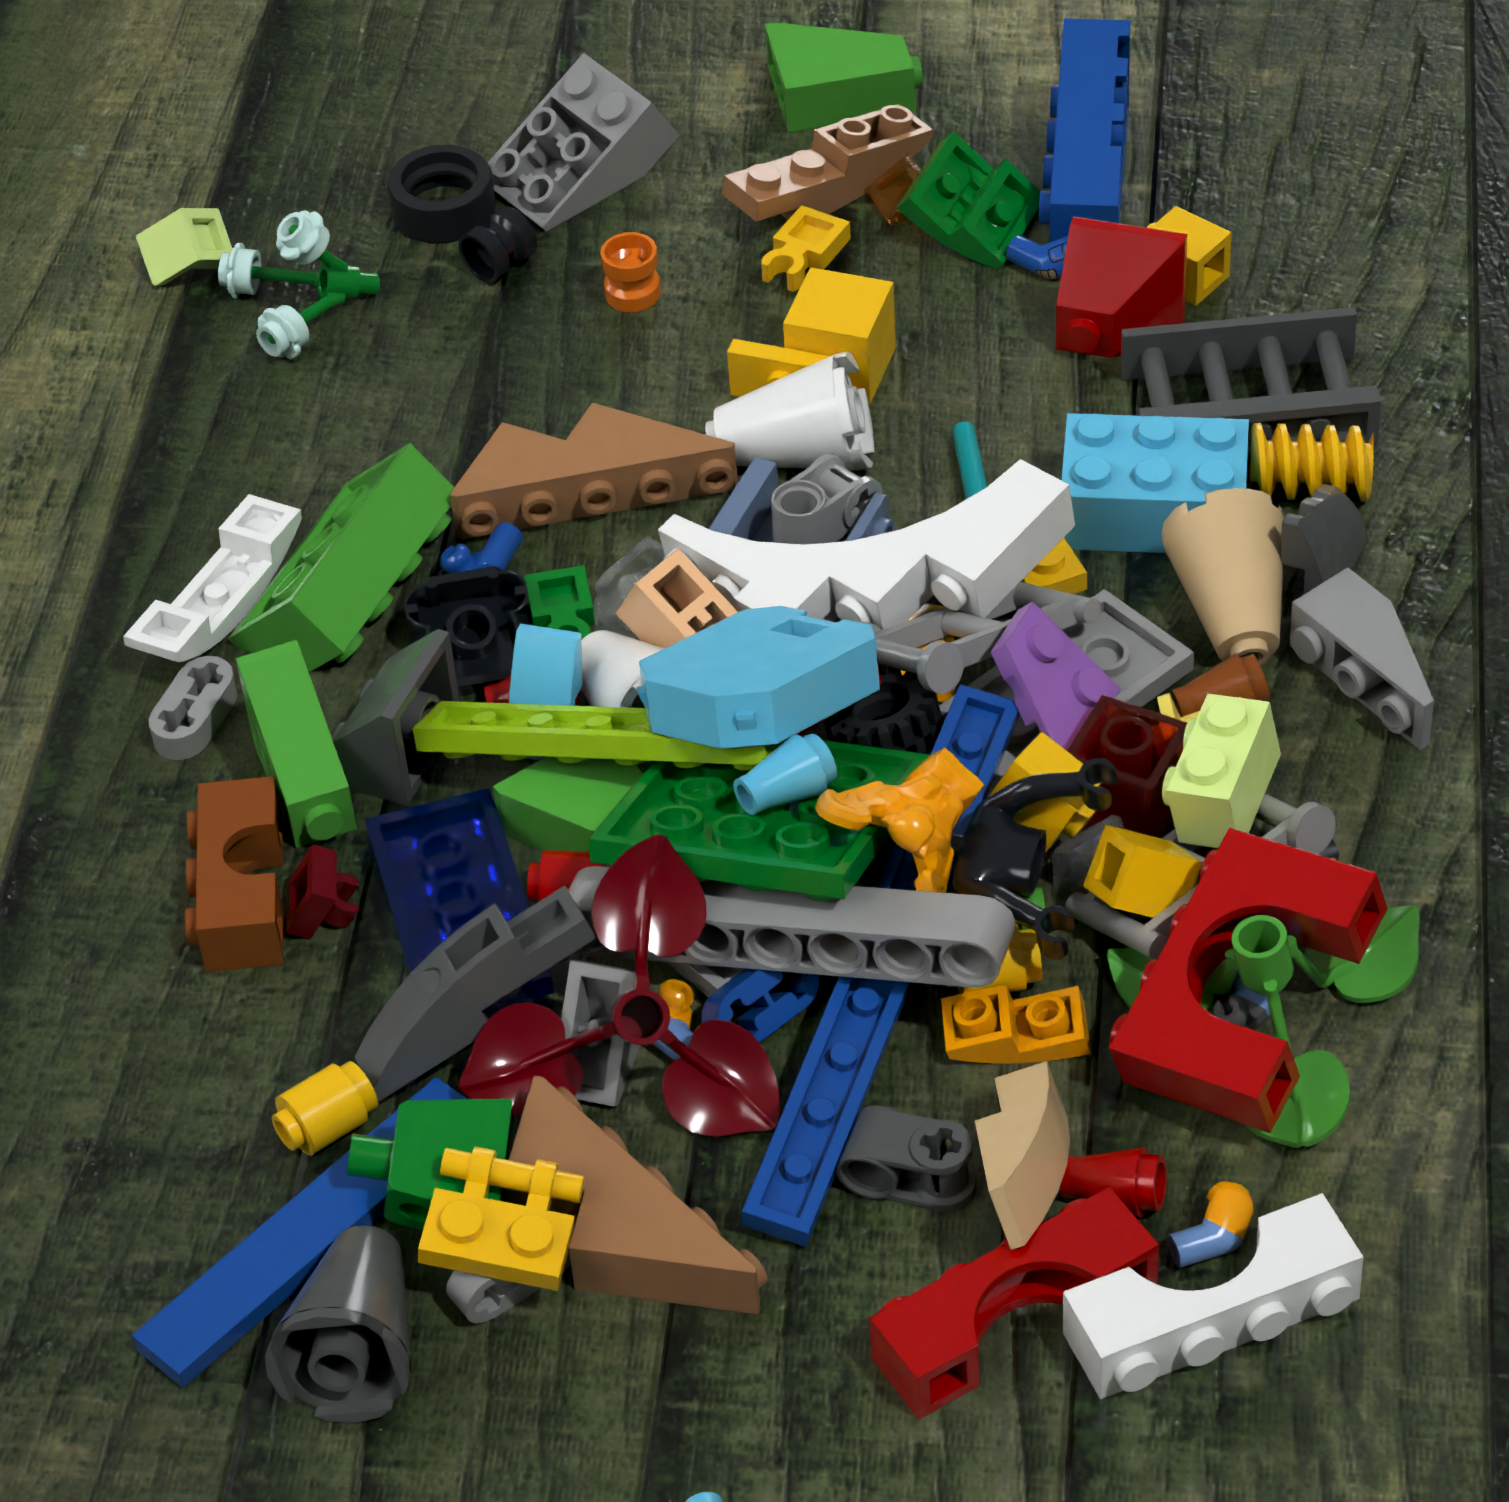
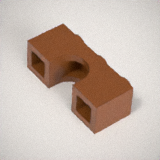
(236, 913)

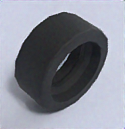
(440, 167)

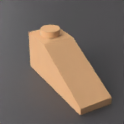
(673, 603)

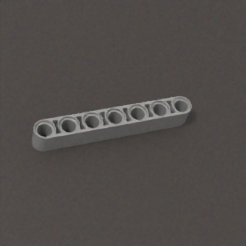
(864, 936)

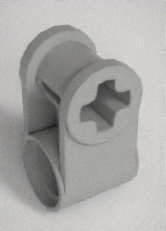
(820, 503)

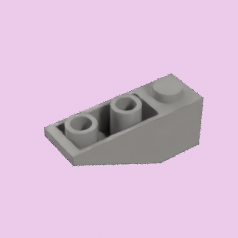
(1361, 646)

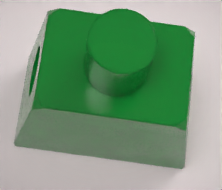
(415, 1154)

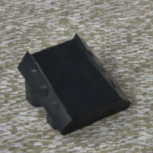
(481, 615)

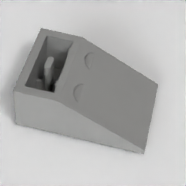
(579, 146)

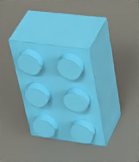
(1138, 469)

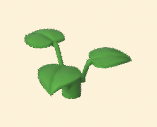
(1265, 965)

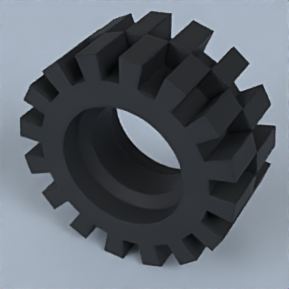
(893, 718)

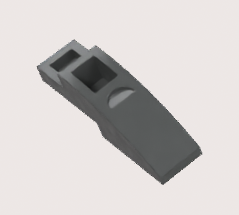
(444, 997)

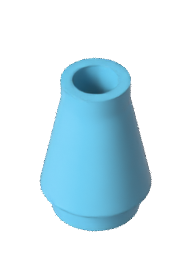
(787, 775)

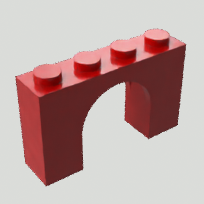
(1181, 1048)

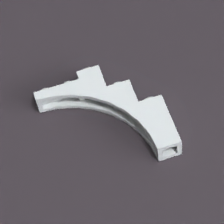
(960, 556)

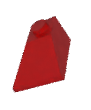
(1118, 281)

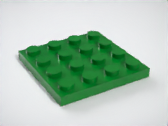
(765, 851)

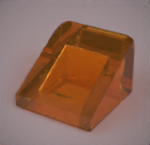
(892, 186)

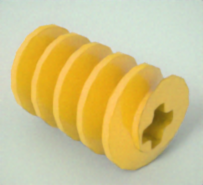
(1311, 461)

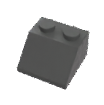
(378, 737)

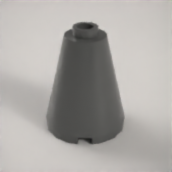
(346, 1331)

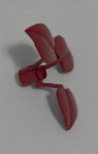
(645, 905)

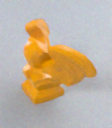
(916, 812)

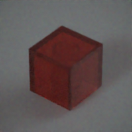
(1141, 750)

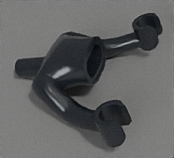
(1006, 858)

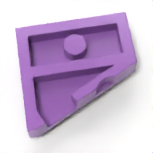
(1049, 675)

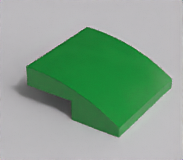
(969, 202)

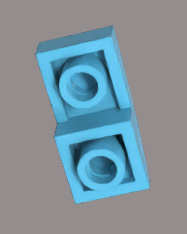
(546, 667)

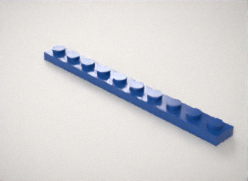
(860, 1017)

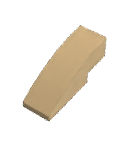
(1024, 1150)

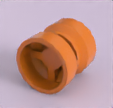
(630, 272)

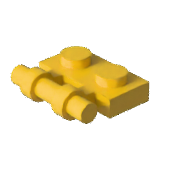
(497, 1236)

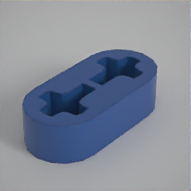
(768, 1010)

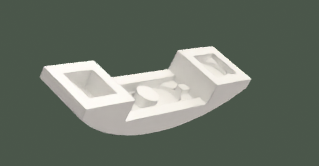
(225, 589)

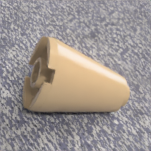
(1231, 568)

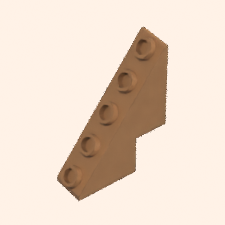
(601, 468)
(630, 1225)

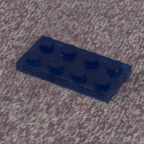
(445, 868)

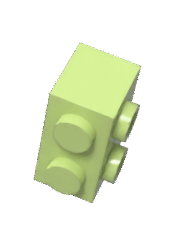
(1222, 769)

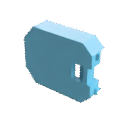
(758, 677)

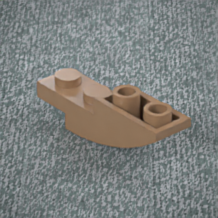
(834, 170)

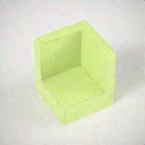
(183, 242)

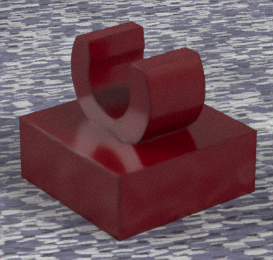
(319, 894)

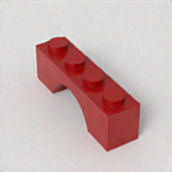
(933, 1336)

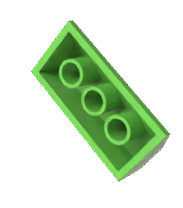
(351, 561)

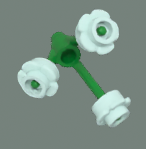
(301, 239)

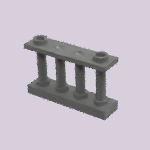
(1256, 343)

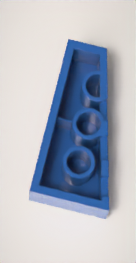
(1088, 126)

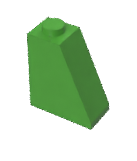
(838, 73)
(295, 743)
(560, 802)

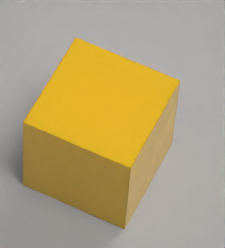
(845, 315)

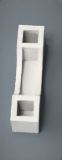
(1137, 1330)

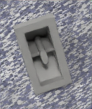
(588, 1005)

